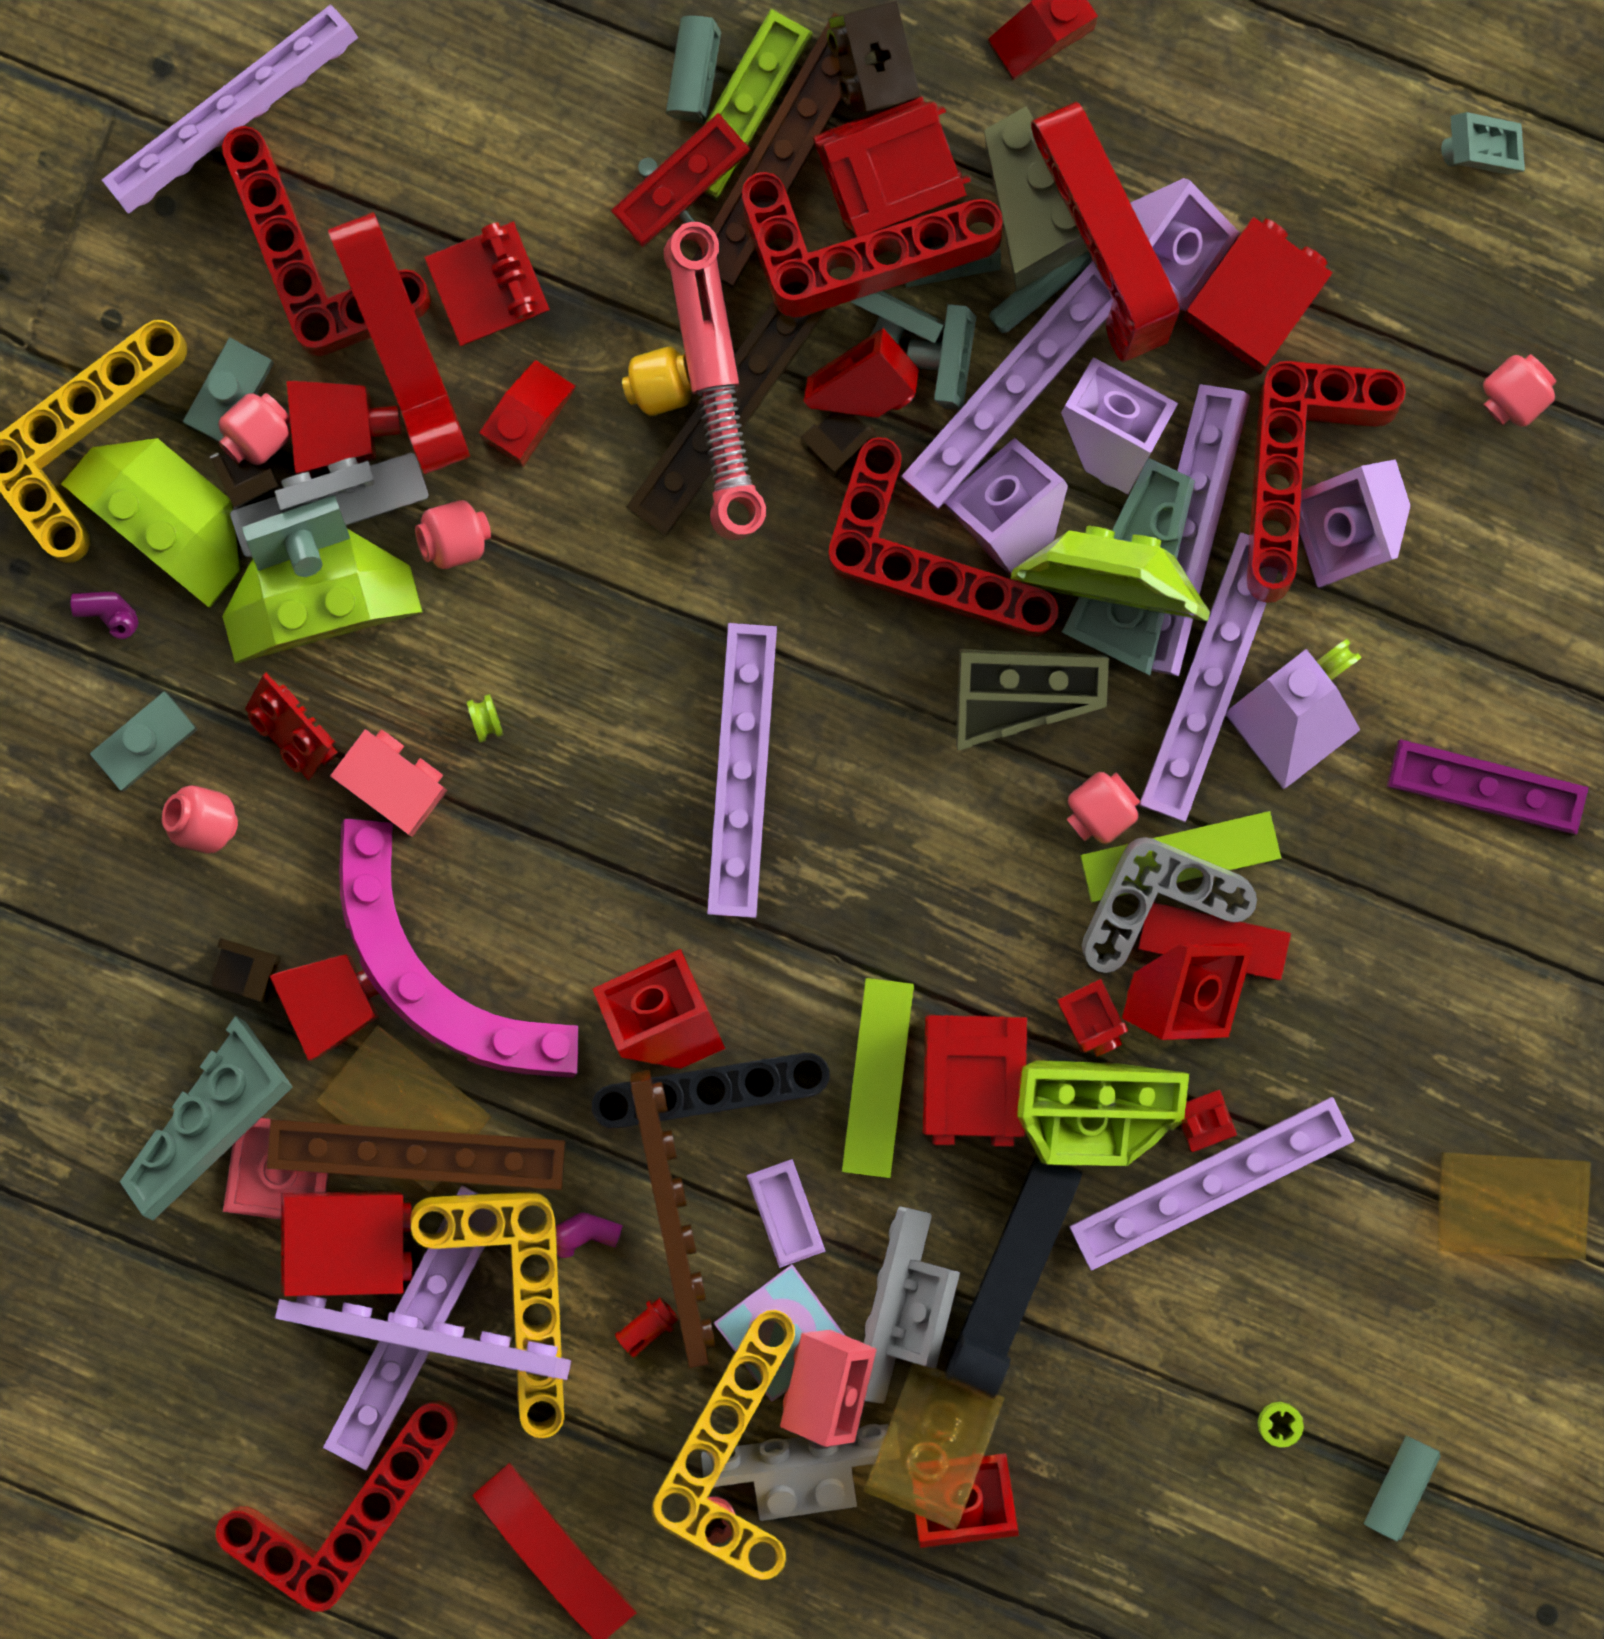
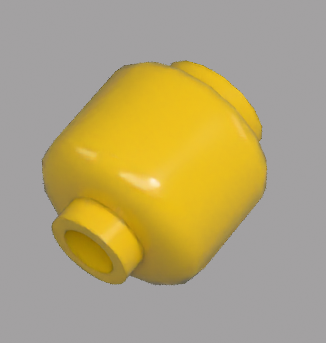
(658, 381)

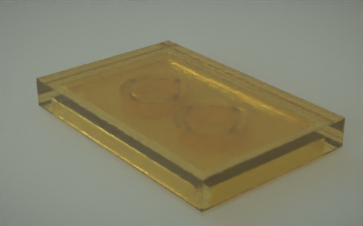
(397, 1089)
(1513, 1206)
(933, 1446)

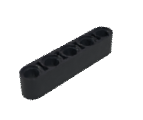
(735, 1095)

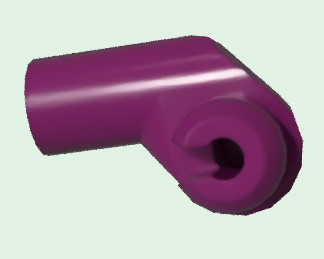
(110, 608)
(581, 1229)

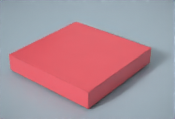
(256, 1189)

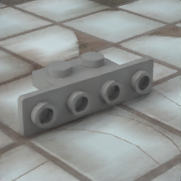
(358, 488)
(909, 1303)
(799, 1474)

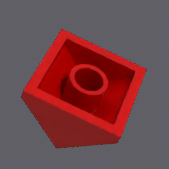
(987, 1512)

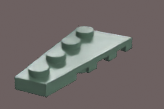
(1156, 510)
(223, 1105)

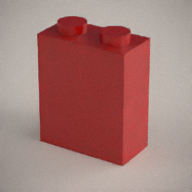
(1258, 293)
(344, 1243)

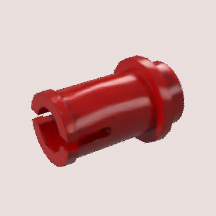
(647, 1326)

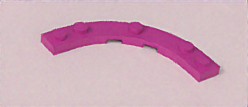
(414, 991)

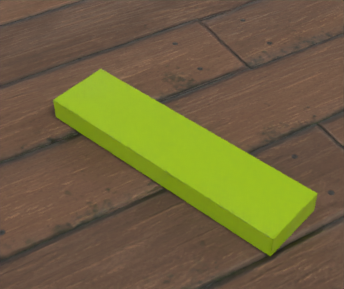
(759, 81)
(1225, 844)
(877, 1077)

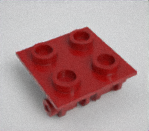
(487, 283)
(275, 713)

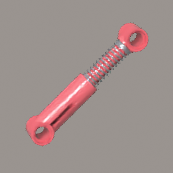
(713, 374)

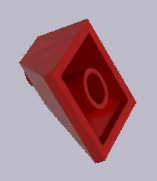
(1189, 991)
(659, 1014)

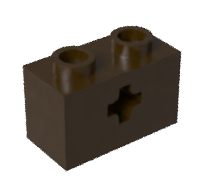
(887, 79)

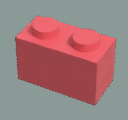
(389, 781)
(827, 1387)

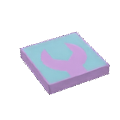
(783, 1293)

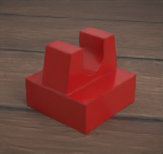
(1206, 1121)

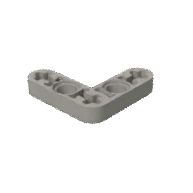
(1159, 880)

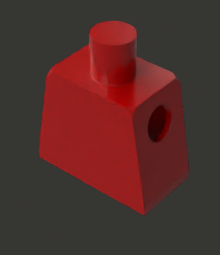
(335, 424)
(326, 1002)

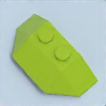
(162, 511)
(1114, 572)
(349, 593)
(1098, 1110)

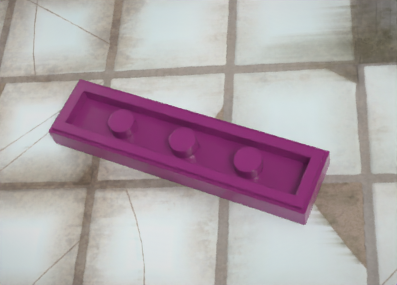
(1487, 787)

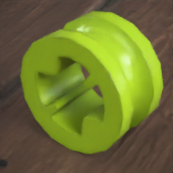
(1338, 659)
(485, 718)
(1295, 1424)

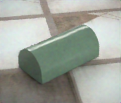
(693, 69)
(1402, 1488)

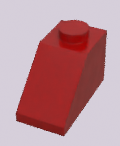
(1041, 32)
(865, 379)
(526, 412)

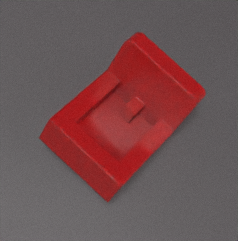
(1093, 1018)

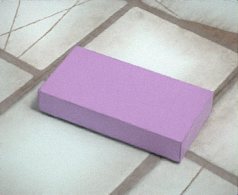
(786, 1213)

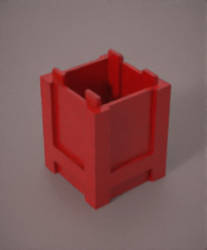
(890, 165)
(973, 1077)

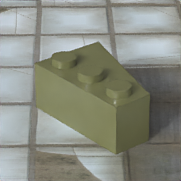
(1034, 215)
(1023, 690)

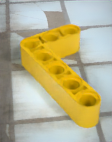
(73, 427)
(525, 1289)
(720, 1448)

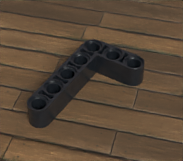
(981, 1349)

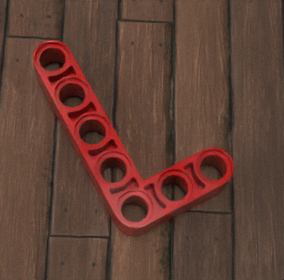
(860, 252)
(298, 258)
(1142, 296)
(400, 343)
(1288, 458)
(923, 564)
(355, 1520)

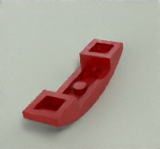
(553, 1554)

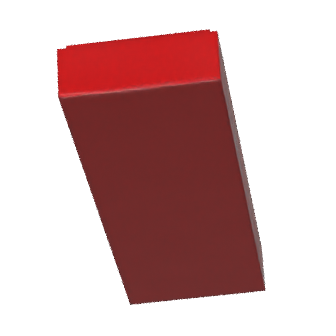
(681, 180)
(1171, 926)

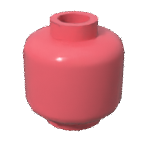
(1519, 390)
(254, 429)
(452, 534)
(1102, 808)
(199, 819)

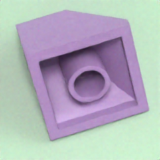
(1186, 235)
(1115, 423)
(1010, 505)
(1353, 521)
(1293, 719)

